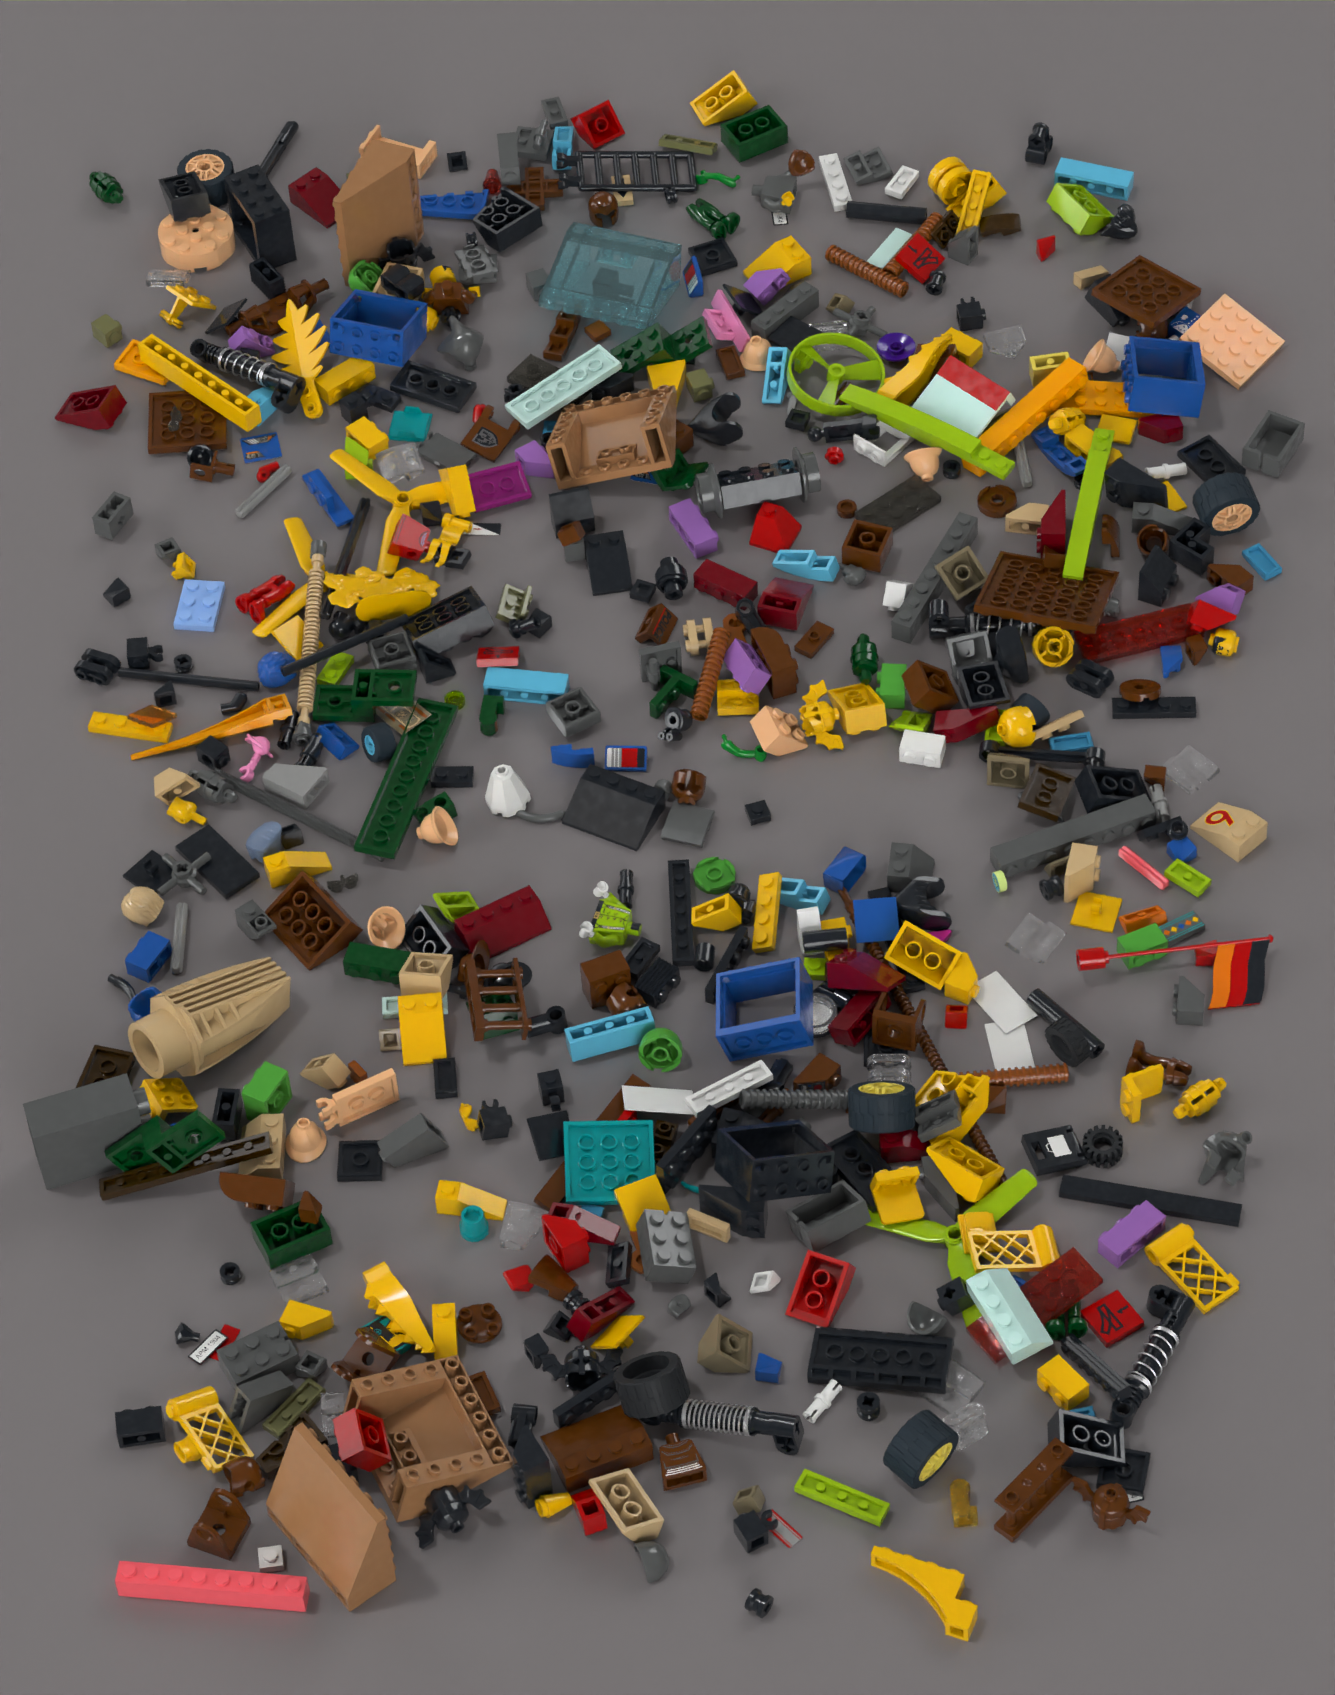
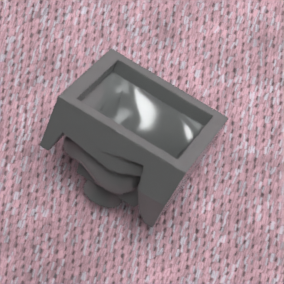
(968, 649)

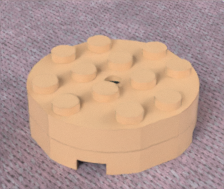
(197, 241)

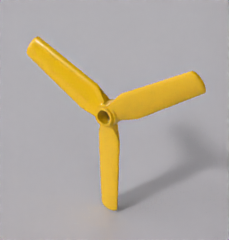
(385, 489)
(301, 543)

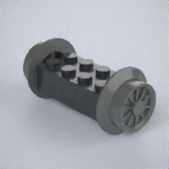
(758, 483)

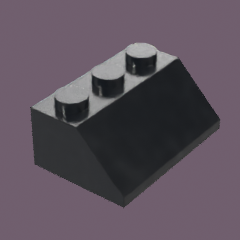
(431, 933)
(531, 1469)

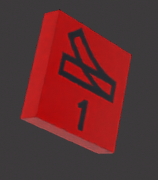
(919, 258)
(498, 656)
(1112, 1318)

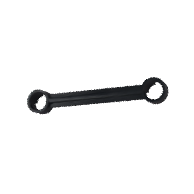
(1045, 754)

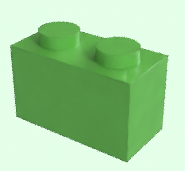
(892, 685)
(1141, 940)

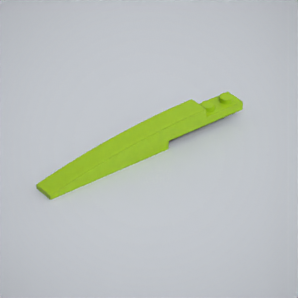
(928, 430)
(1088, 504)

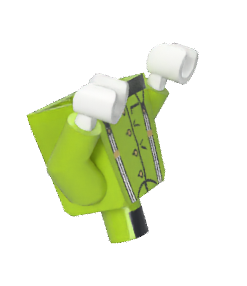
(610, 922)

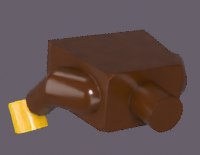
(450, 294)

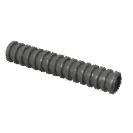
(793, 1099)

